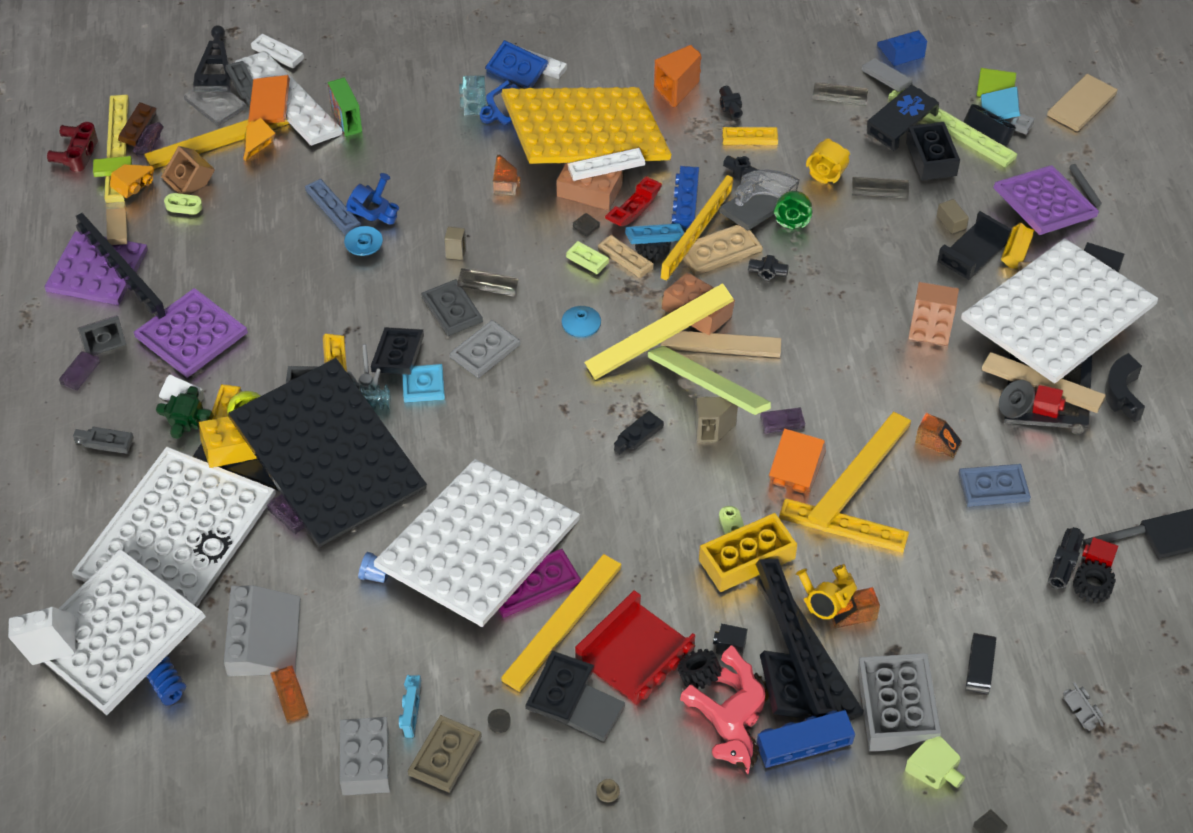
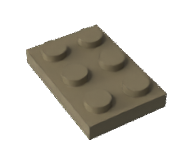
(444, 753)

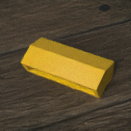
(1017, 245)

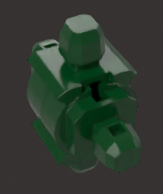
(184, 412)

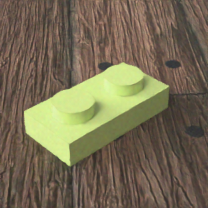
(587, 257)

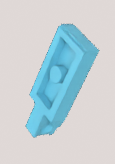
(410, 704)

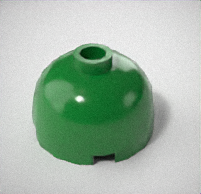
(793, 210)

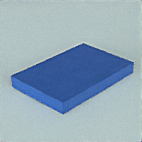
(516, 65)

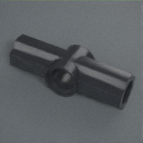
(1066, 558)

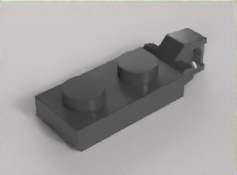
(241, 79)
(104, 439)

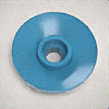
(363, 240)
(581, 321)

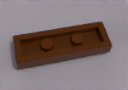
(137, 123)

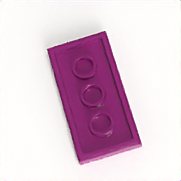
(548, 579)

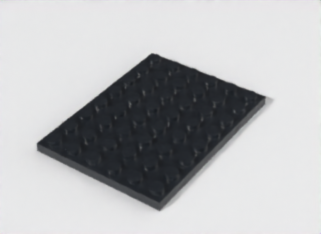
(327, 451)

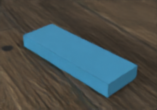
(654, 233)

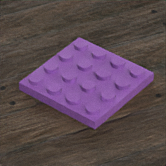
(1045, 199)
(88, 276)
(190, 332)

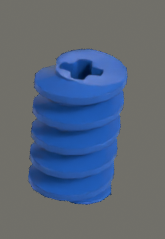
(167, 682)

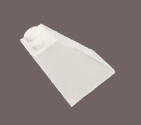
(43, 634)

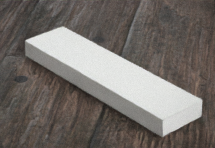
(606, 164)

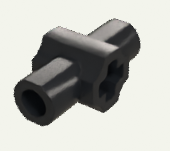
(730, 102)
(739, 166)
(768, 267)

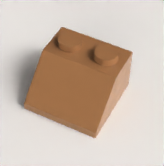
(187, 171)

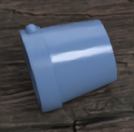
(369, 572)

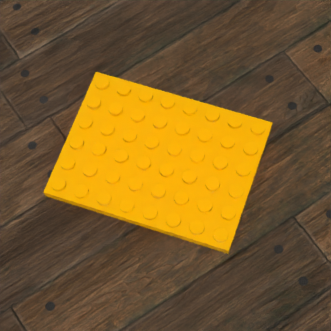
(583, 123)

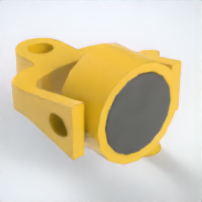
(828, 597)

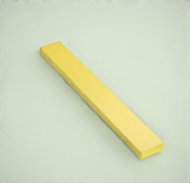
(117, 119)
(658, 331)

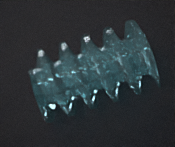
(377, 396)

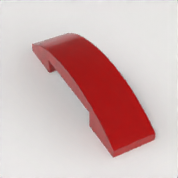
(636, 204)

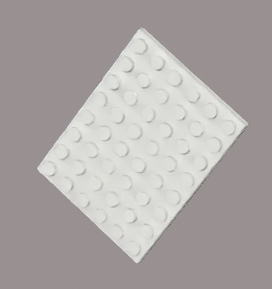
(1059, 310)
(167, 515)
(477, 542)

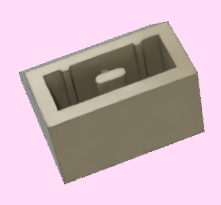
(714, 418)

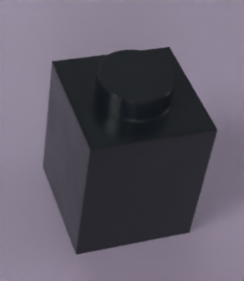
(729, 636)

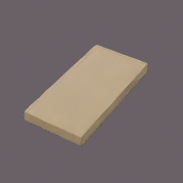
(1082, 102)
(721, 249)

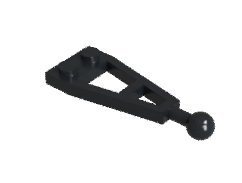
(213, 82)

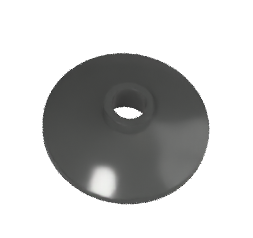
(1016, 399)

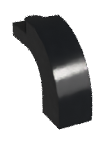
(1117, 394)

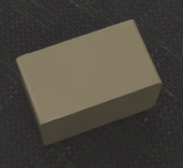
(952, 216)
(455, 243)

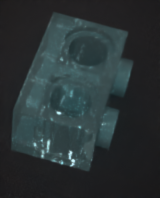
(473, 94)

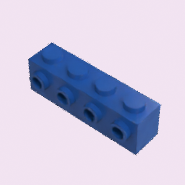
(686, 196)
(805, 738)

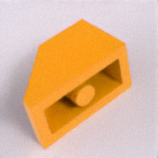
(257, 137)

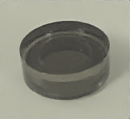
(499, 720)

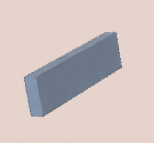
(332, 206)

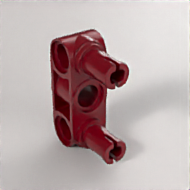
(80, 147)

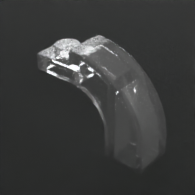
(765, 182)

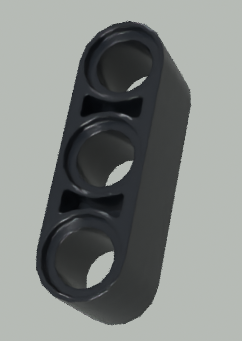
(989, 124)
(981, 663)

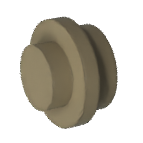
(608, 790)

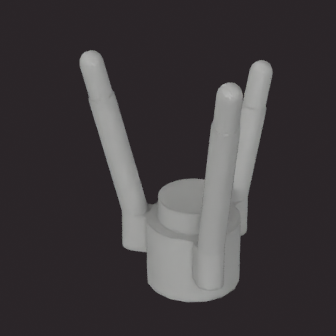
(366, 378)

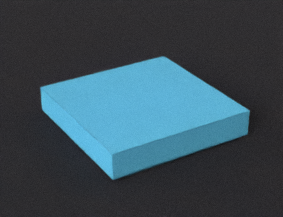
(1002, 103)
(424, 384)

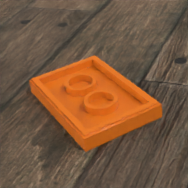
(269, 99)

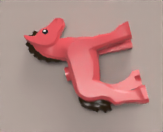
(736, 712)

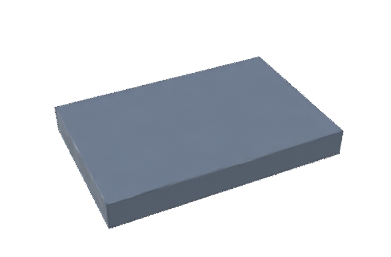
(994, 485)

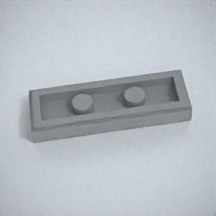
(887, 75)

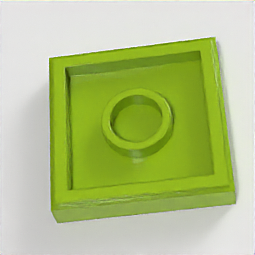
(994, 80)

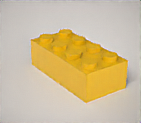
(223, 443)
(734, 556)

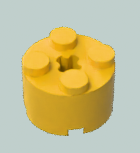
(828, 161)

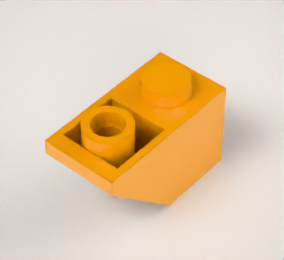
(131, 178)

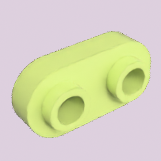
(183, 203)
(730, 522)

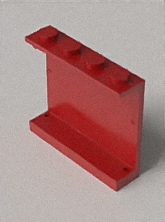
(633, 649)

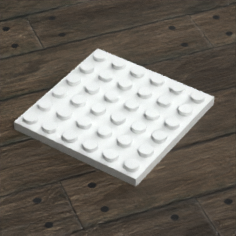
(122, 630)

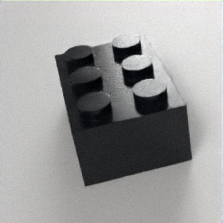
(932, 151)

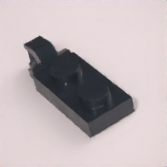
(638, 432)

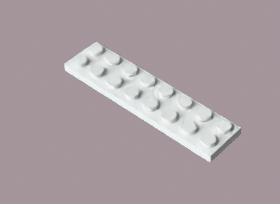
(301, 110)

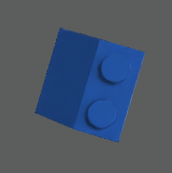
(904, 47)

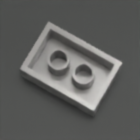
(364, 756)

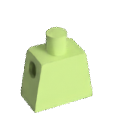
(935, 764)

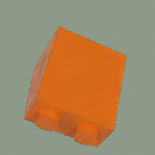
(677, 74)
(797, 461)

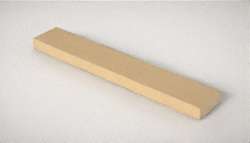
(724, 344)
(1072, 392)

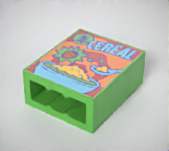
(344, 106)

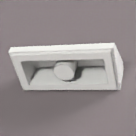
(174, 386)

